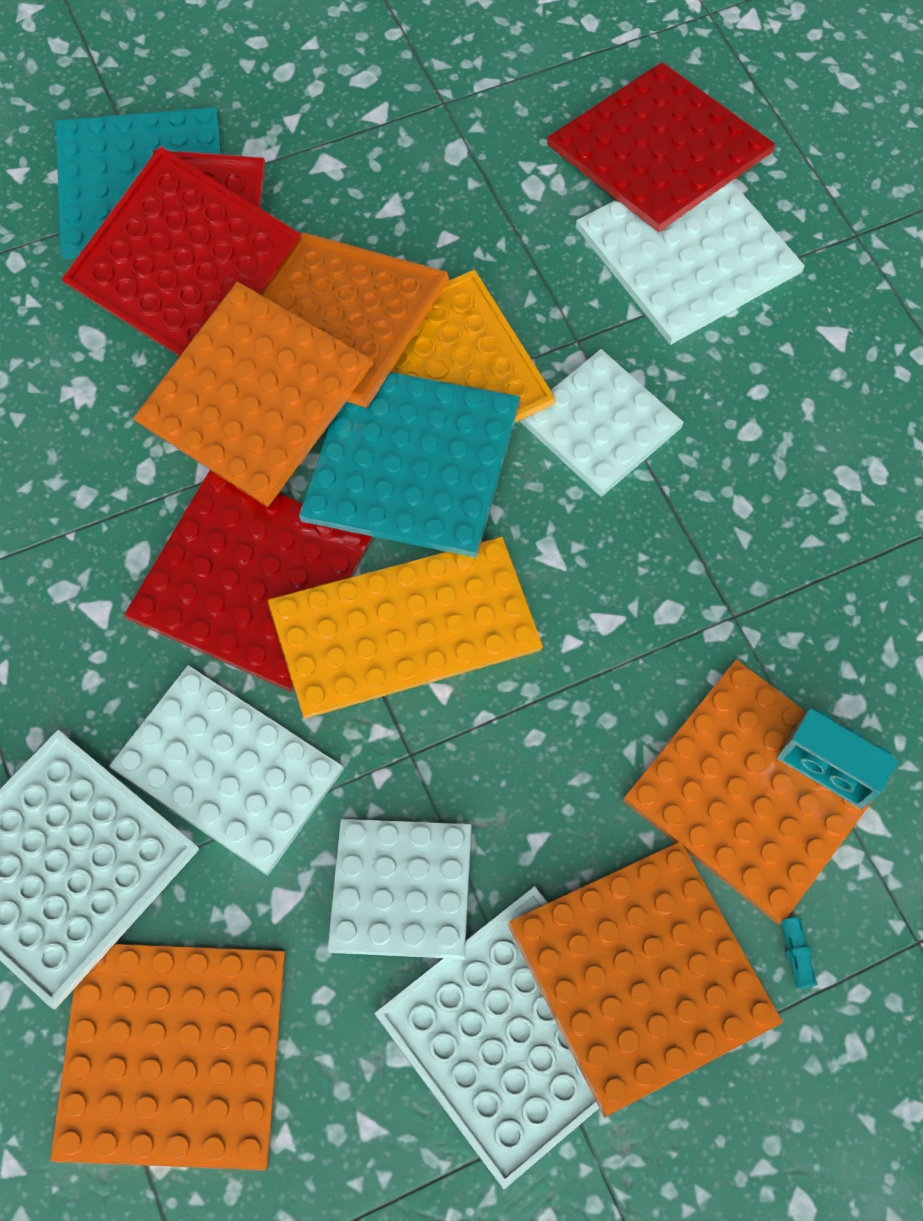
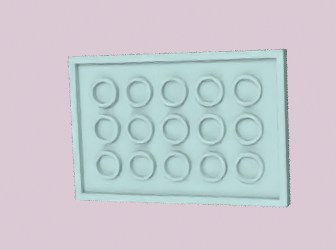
(227, 769)

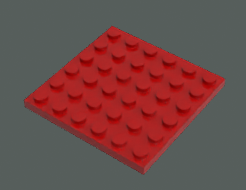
(660, 146)
(178, 252)
(227, 564)

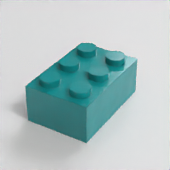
(838, 758)

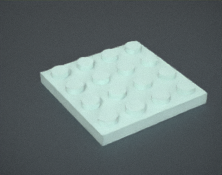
(603, 423)
(401, 889)

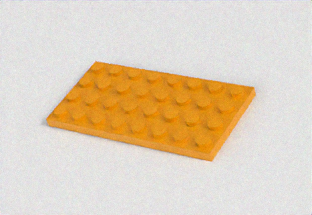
(402, 627)

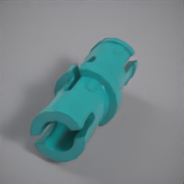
(798, 953)

